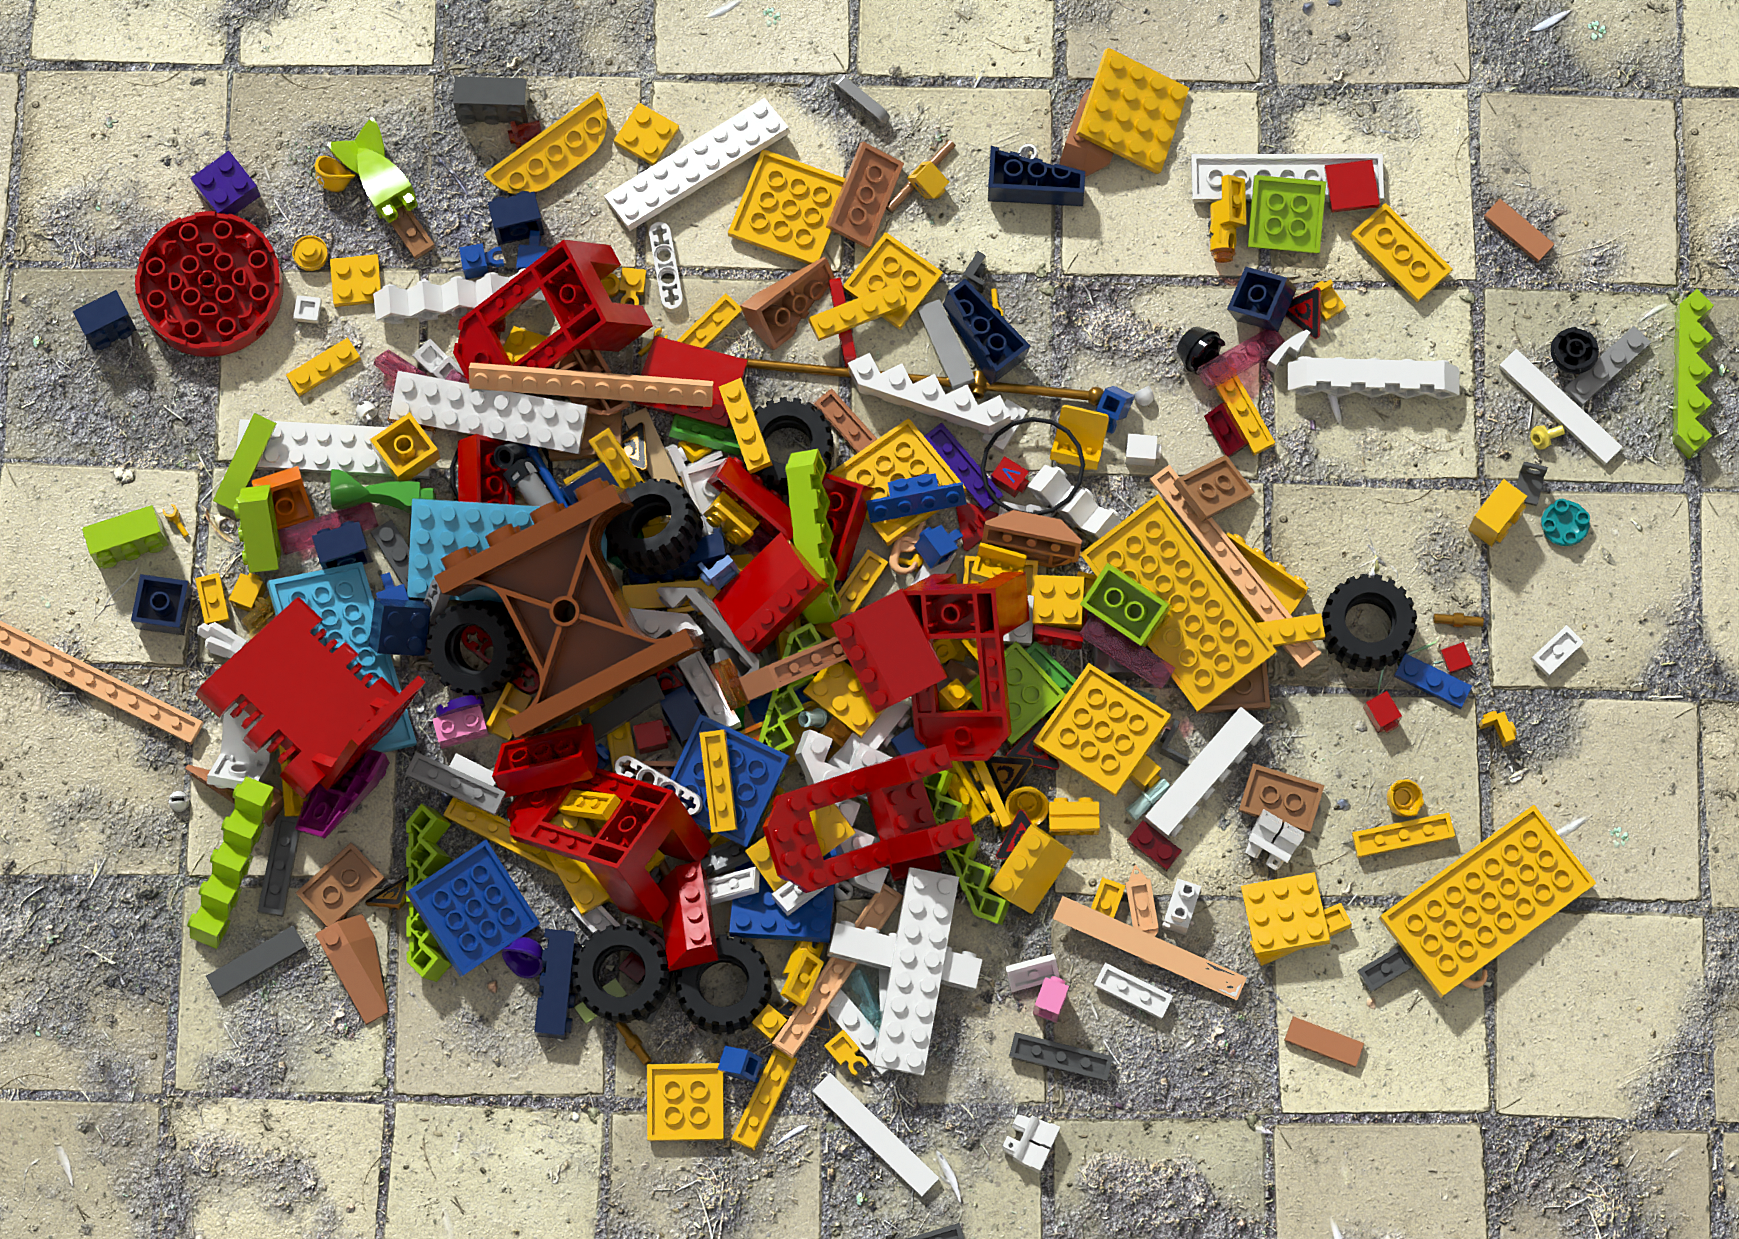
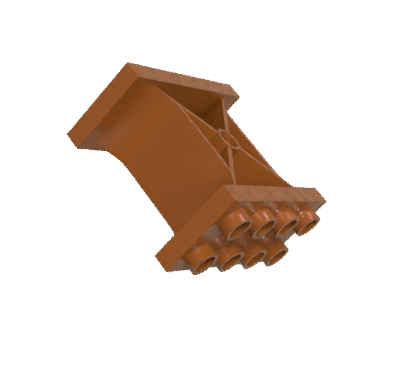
(538, 578)

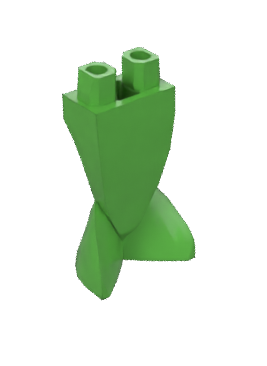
(348, 492)

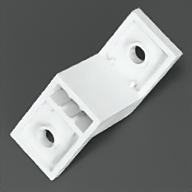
(236, 757)

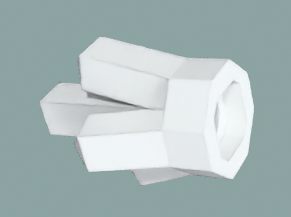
(220, 640)

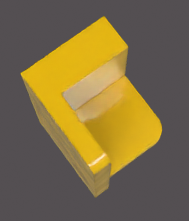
(509, 704)

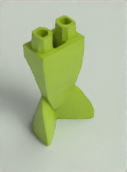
(381, 178)

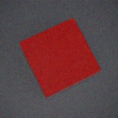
(1456, 657)

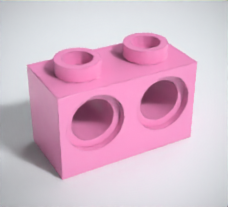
(460, 727)
(1051, 999)

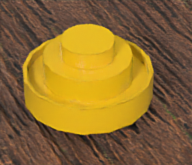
(310, 253)

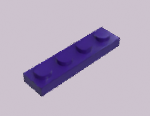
(962, 465)

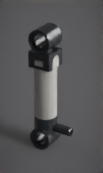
(522, 473)

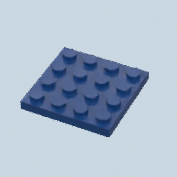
(754, 776)
(472, 908)
(763, 919)

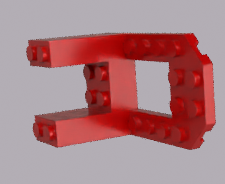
(573, 288)
(963, 612)
(898, 809)
(641, 824)

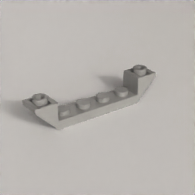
(677, 596)

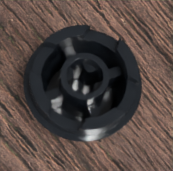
(1199, 347)
(1574, 350)

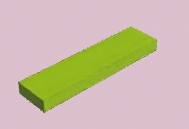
(245, 460)

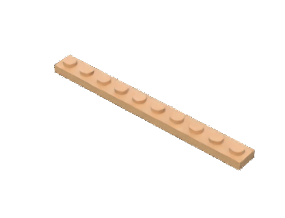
(591, 384)
(1231, 563)
(99, 684)

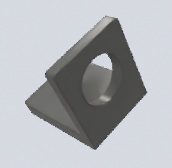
(1531, 481)
(1168, 752)

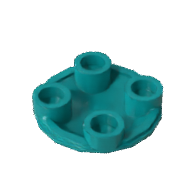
(1565, 523)

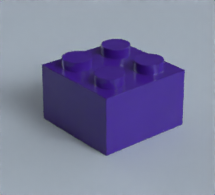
(225, 185)

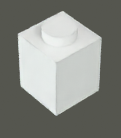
(1142, 450)

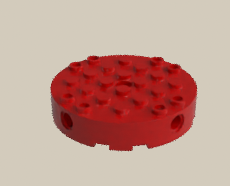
(216, 316)

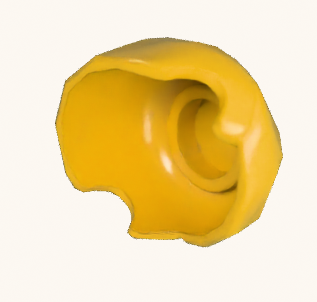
(1405, 798)

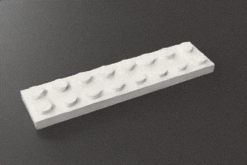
(697, 164)
(1209, 168)
(489, 412)
(323, 448)
(916, 971)

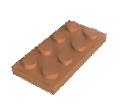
(865, 195)

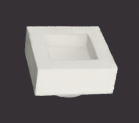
(307, 309)

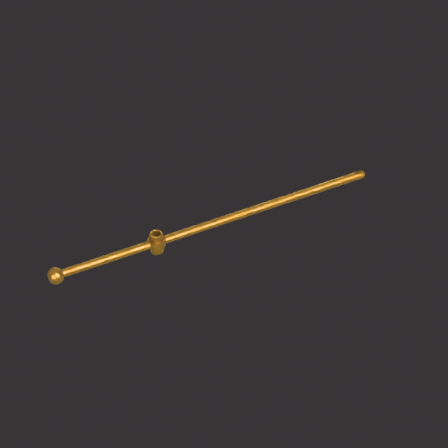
(977, 388)

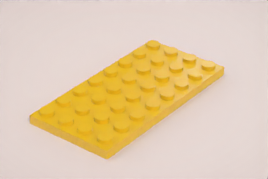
(1207, 628)
(1487, 901)

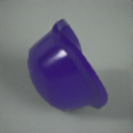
(524, 957)

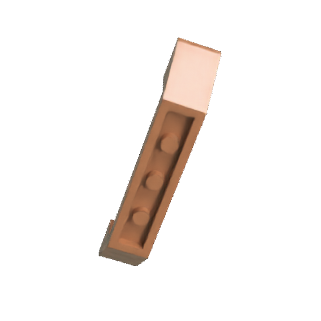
(792, 668)

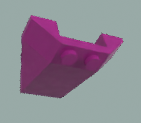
(331, 806)

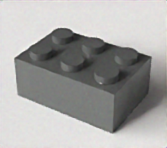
(491, 100)

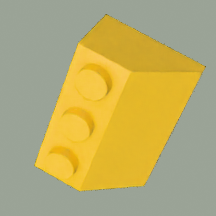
(1031, 869)

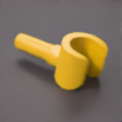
(995, 304)
(643, 351)
(174, 517)
(916, 558)

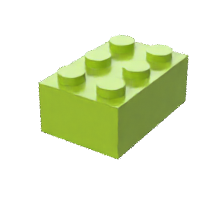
(258, 528)
(125, 537)
(1126, 605)

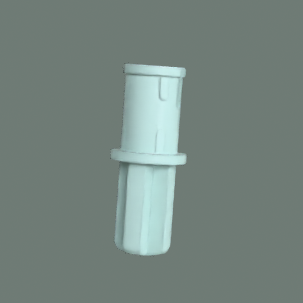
(816, 718)
(1147, 799)

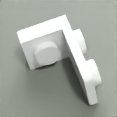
(677, 458)

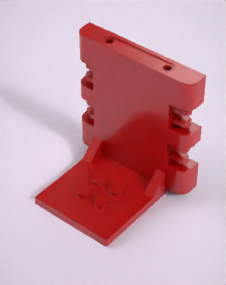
(305, 699)

